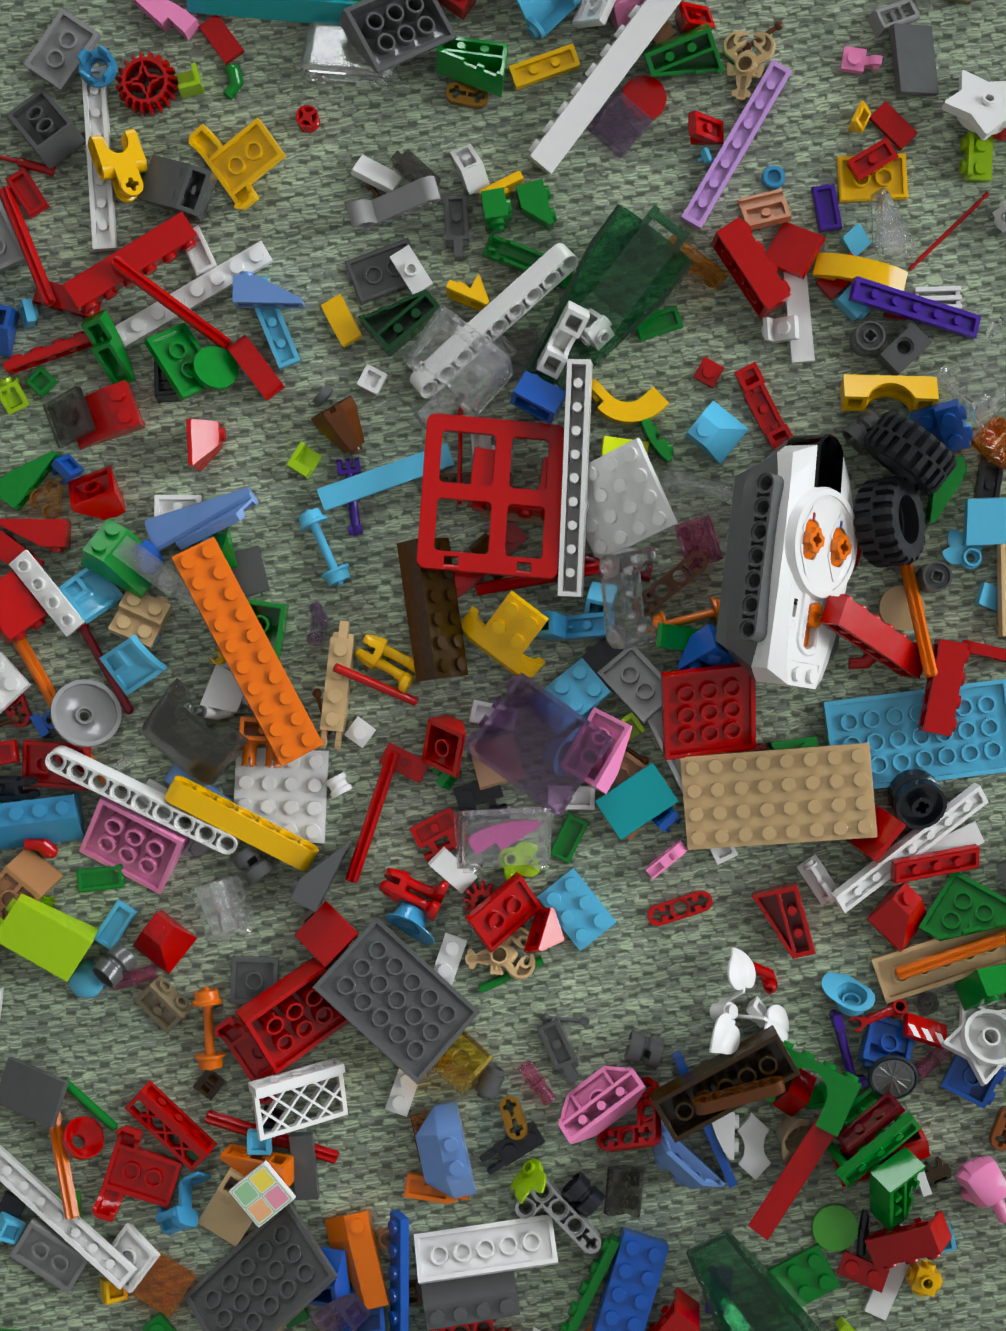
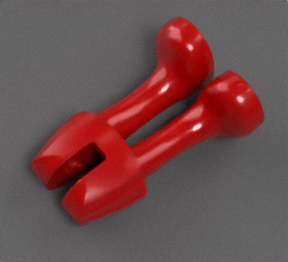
(397, 892)

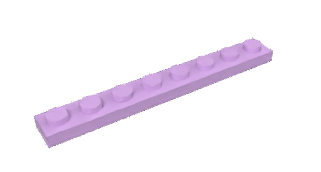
(736, 145)

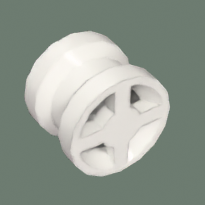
(338, 785)

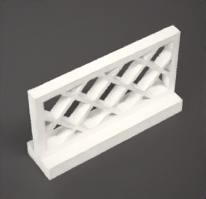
(294, 1079)

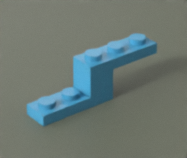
(572, 627)

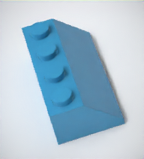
(41, 818)

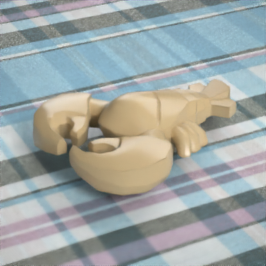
(746, 62)
(504, 957)

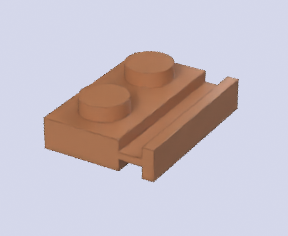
(764, 209)

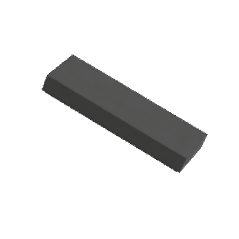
(305, 1165)

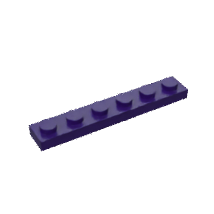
(914, 307)

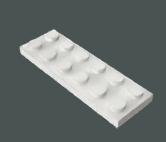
(485, 1249)

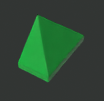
(226, 545)

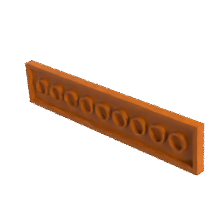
(247, 651)

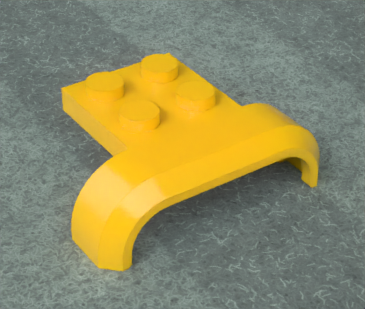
(239, 160)
(507, 634)

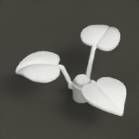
(725, 1034)

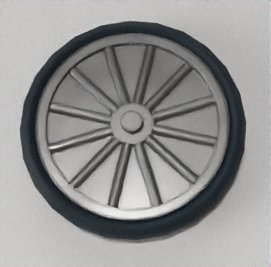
(894, 1075)

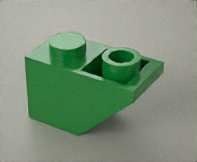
(534, 203)

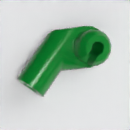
(235, 79)

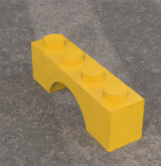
(913, 391)

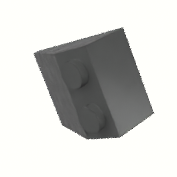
(46, 128)
(314, 885)

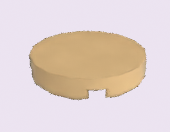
(894, 608)

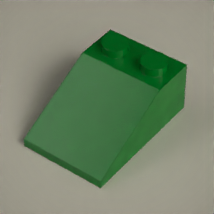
(99, 559)
(273, 620)

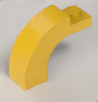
(627, 413)

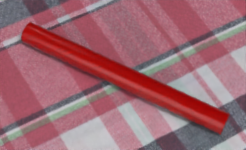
(375, 684)

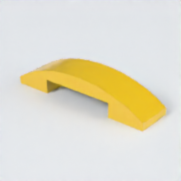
(848, 267)

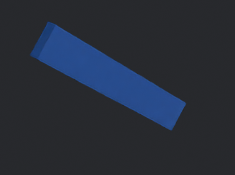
(717, 1149)

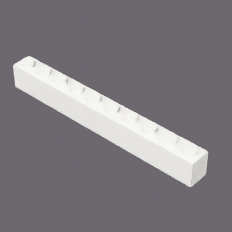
(600, 83)
(575, 477)

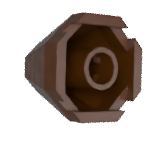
(341, 425)

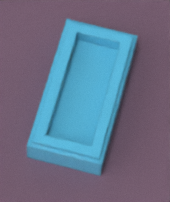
(115, 924)

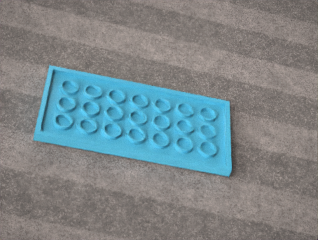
(896, 744)

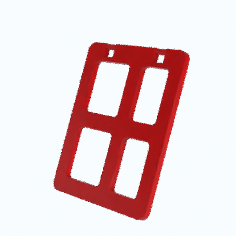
(497, 495)

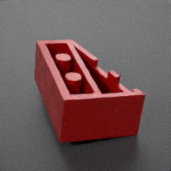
(787, 916)
(909, 1242)
(680, 1316)

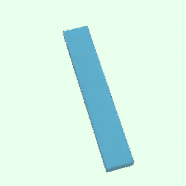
(378, 479)

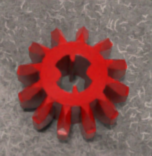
(474, 895)

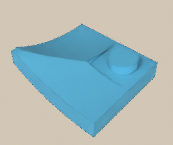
(91, 594)
(132, 664)

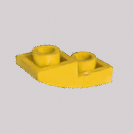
(341, 320)

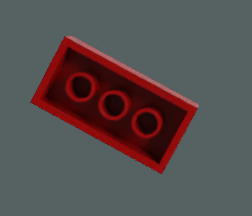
(751, 268)

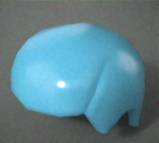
(84, 982)

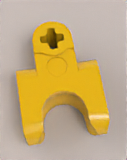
(122, 167)

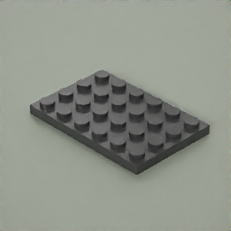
(396, 1000)
(263, 1278)

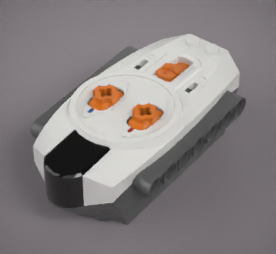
(784, 558)

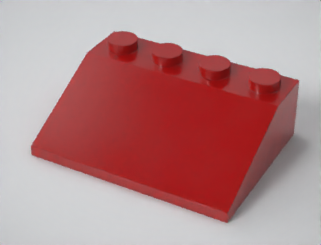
(290, 1017)

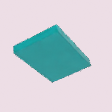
(636, 801)

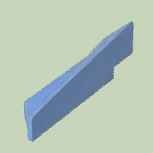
(199, 520)

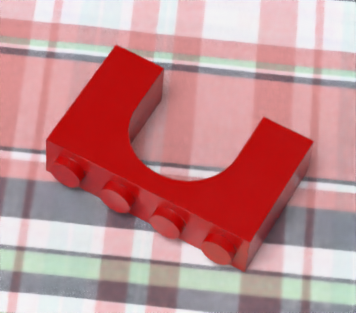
(483, 475)

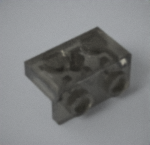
(411, 167)
(623, 1190)

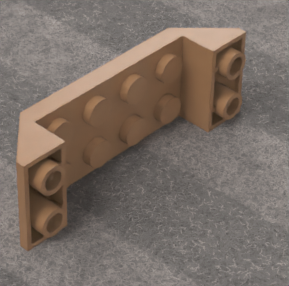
(26, 875)

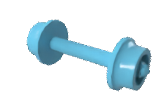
(336, 574)

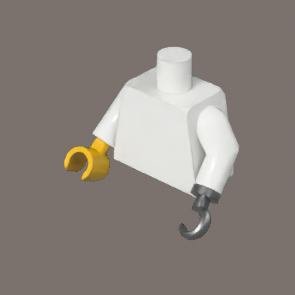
(222, 693)

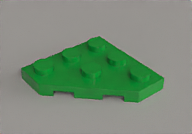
(963, 910)

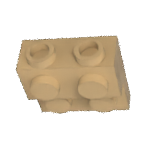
(141, 617)

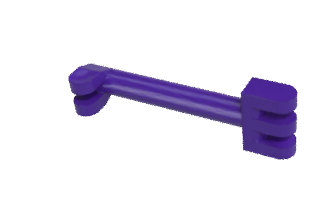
(355, 528)
(839, 1027)

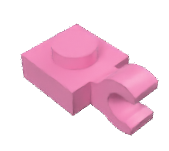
(855, 60)

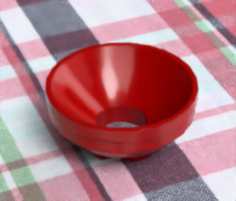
(89, 1132)

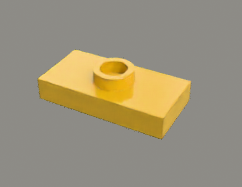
(508, 182)

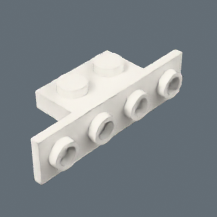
(46, 593)

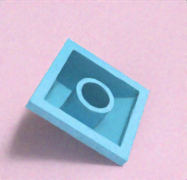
(716, 432)

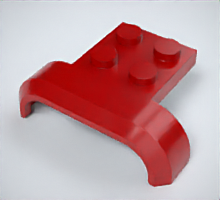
(245, 1051)
(135, 1174)

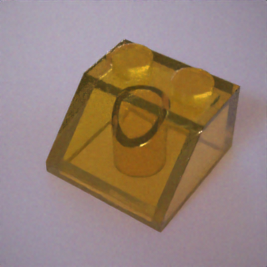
(463, 1063)

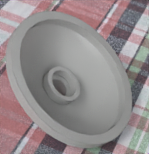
(87, 699)

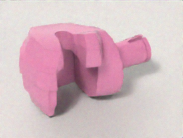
(983, 1184)

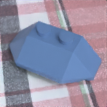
(445, 1151)
(684, 1164)

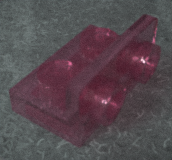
(699, 536)

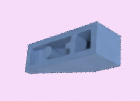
(256, 292)

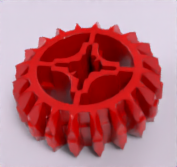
(165, 83)

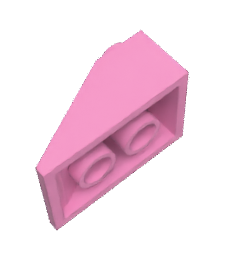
(608, 766)

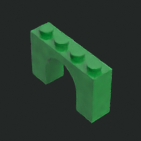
(840, 1089)

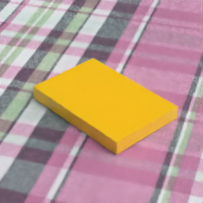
(891, 176)

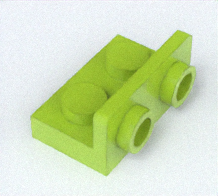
(976, 158)

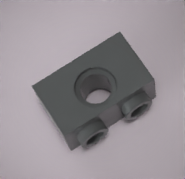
(915, 344)

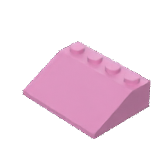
(135, 841)

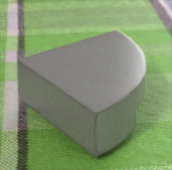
(195, 848)

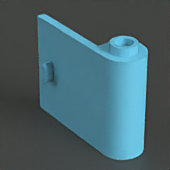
(545, 15)

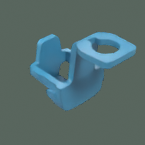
(181, 1216)

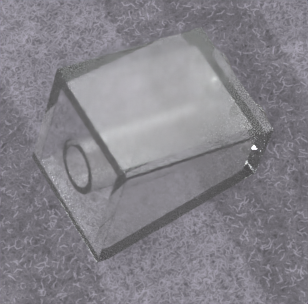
(225, 907)

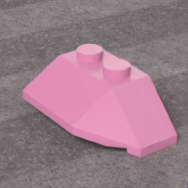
(599, 1102)

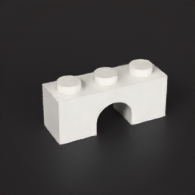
(562, 339)

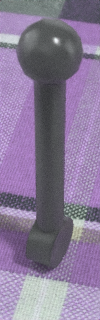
(584, 1020)

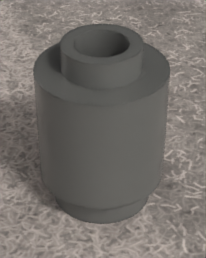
(490, 1082)

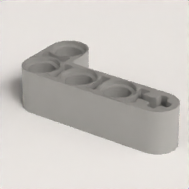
(394, 204)
(562, 1216)

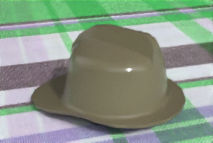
(791, 1134)

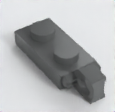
(456, 223)
(559, 1048)

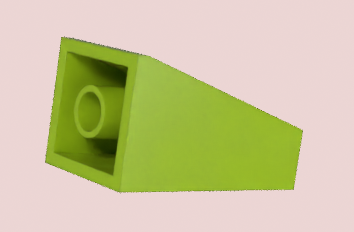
(45, 936)

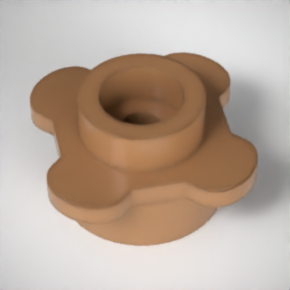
(382, 1241)

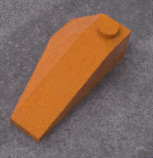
(357, 1237)

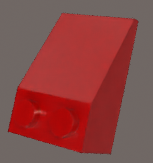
(113, 413)

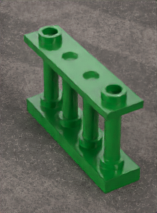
(878, 1149)

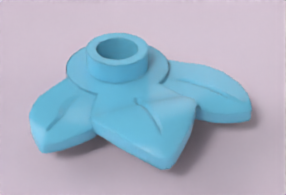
(957, 552)

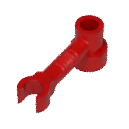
(890, 1010)

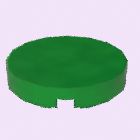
(215, 368)

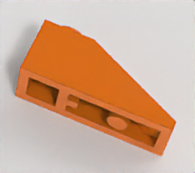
(237, 1158)

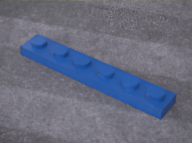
(398, 1271)

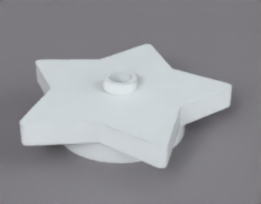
(979, 105)
(980, 1041)

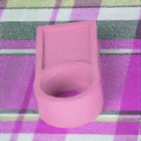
(666, 859)

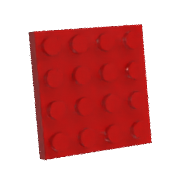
(708, 711)

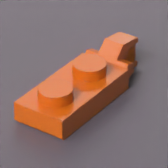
(418, 1189)

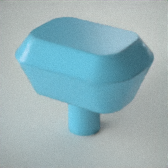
(706, 156)

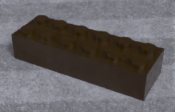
(432, 615)
(755, 1059)

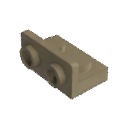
(163, 1003)

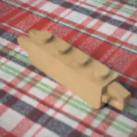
(337, 686)

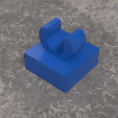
(67, 468)
(41, 724)
(666, 818)

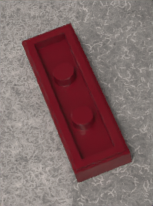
(870, 1123)

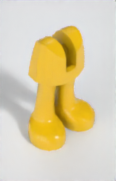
(382, 649)

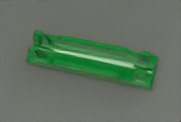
(515, 256)

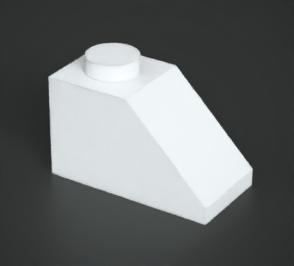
(470, 169)

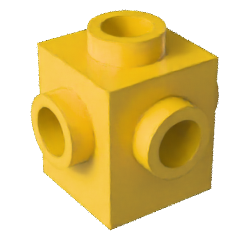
(921, 1272)

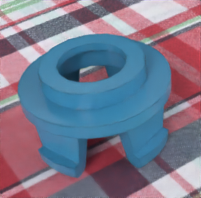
(89, 58)

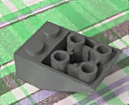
(178, 187)

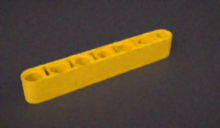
(241, 823)

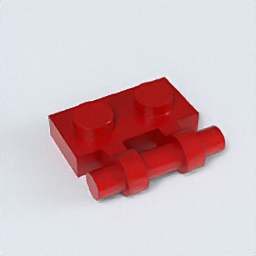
(434, 828)

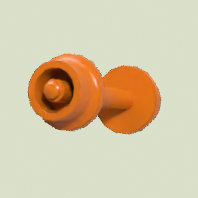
(690, 618)
(210, 1058)

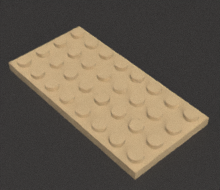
(778, 796)

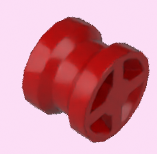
(308, 114)

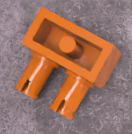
(251, 730)

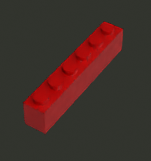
(143, 254)
(872, 635)

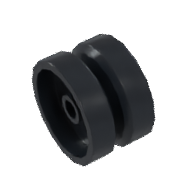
(917, 798)

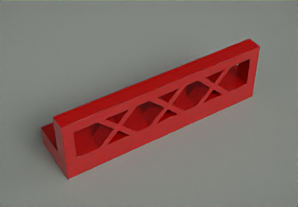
(174, 1122)

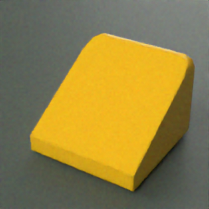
(860, 118)
(110, 1293)

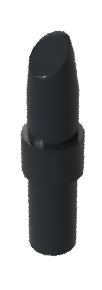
(863, 1233)

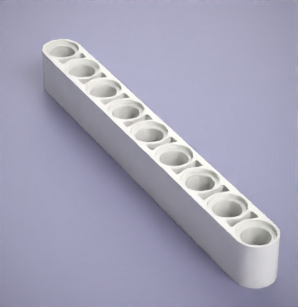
(511, 305)
(132, 798)

